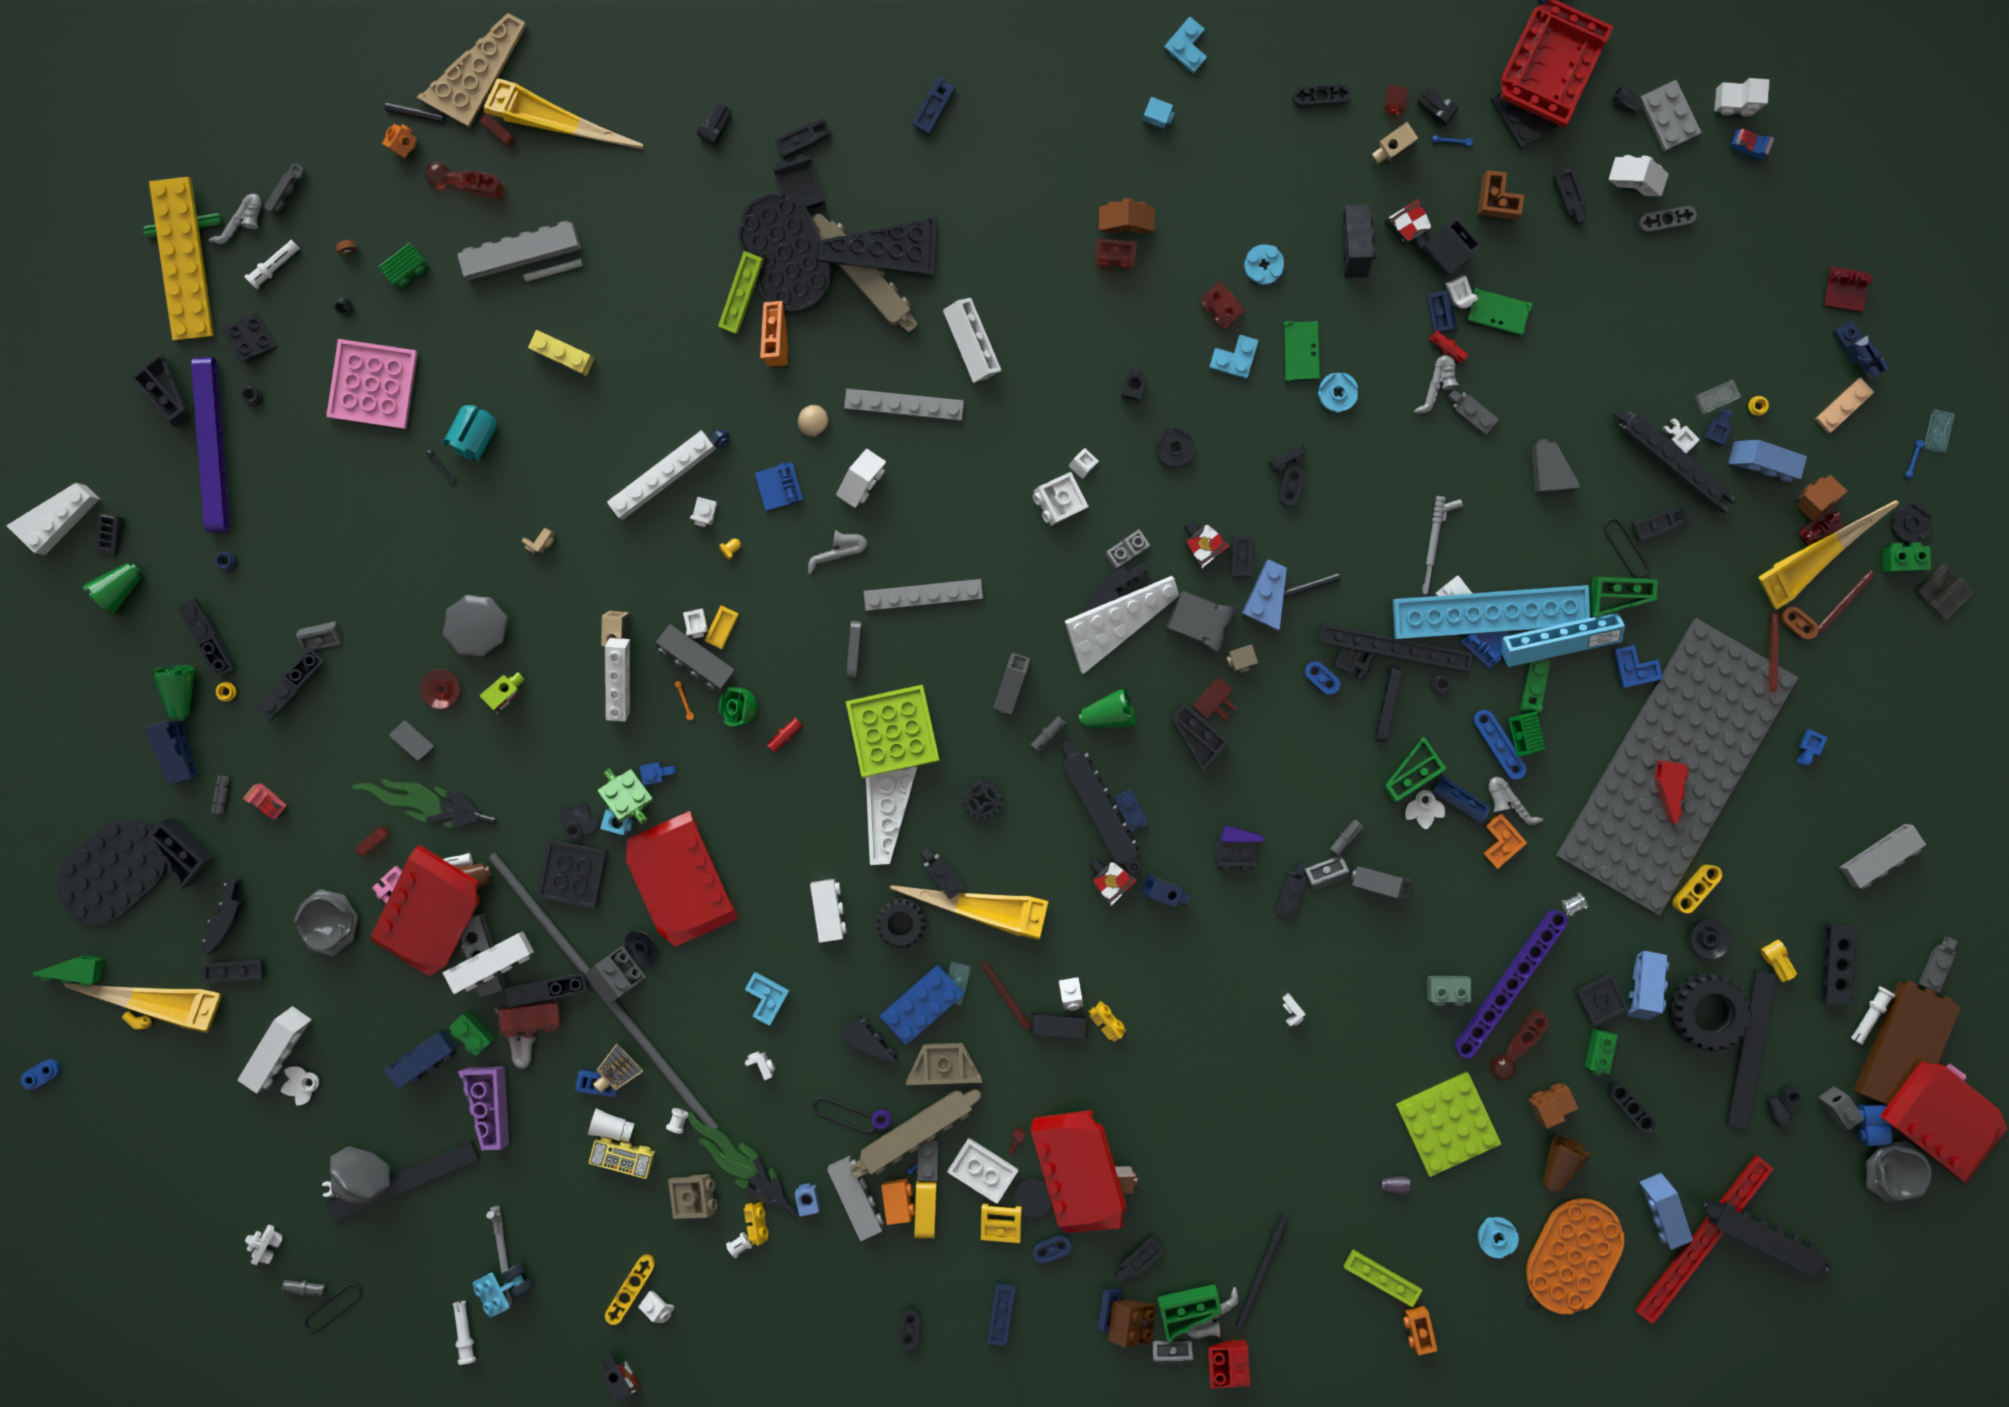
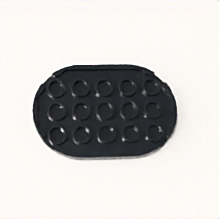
(787, 239)
(110, 872)

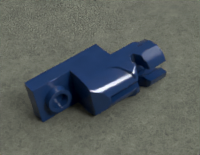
(1861, 350)

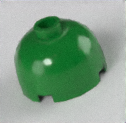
(737, 706)

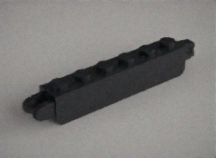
(1673, 460)
(1099, 807)
(1765, 1238)

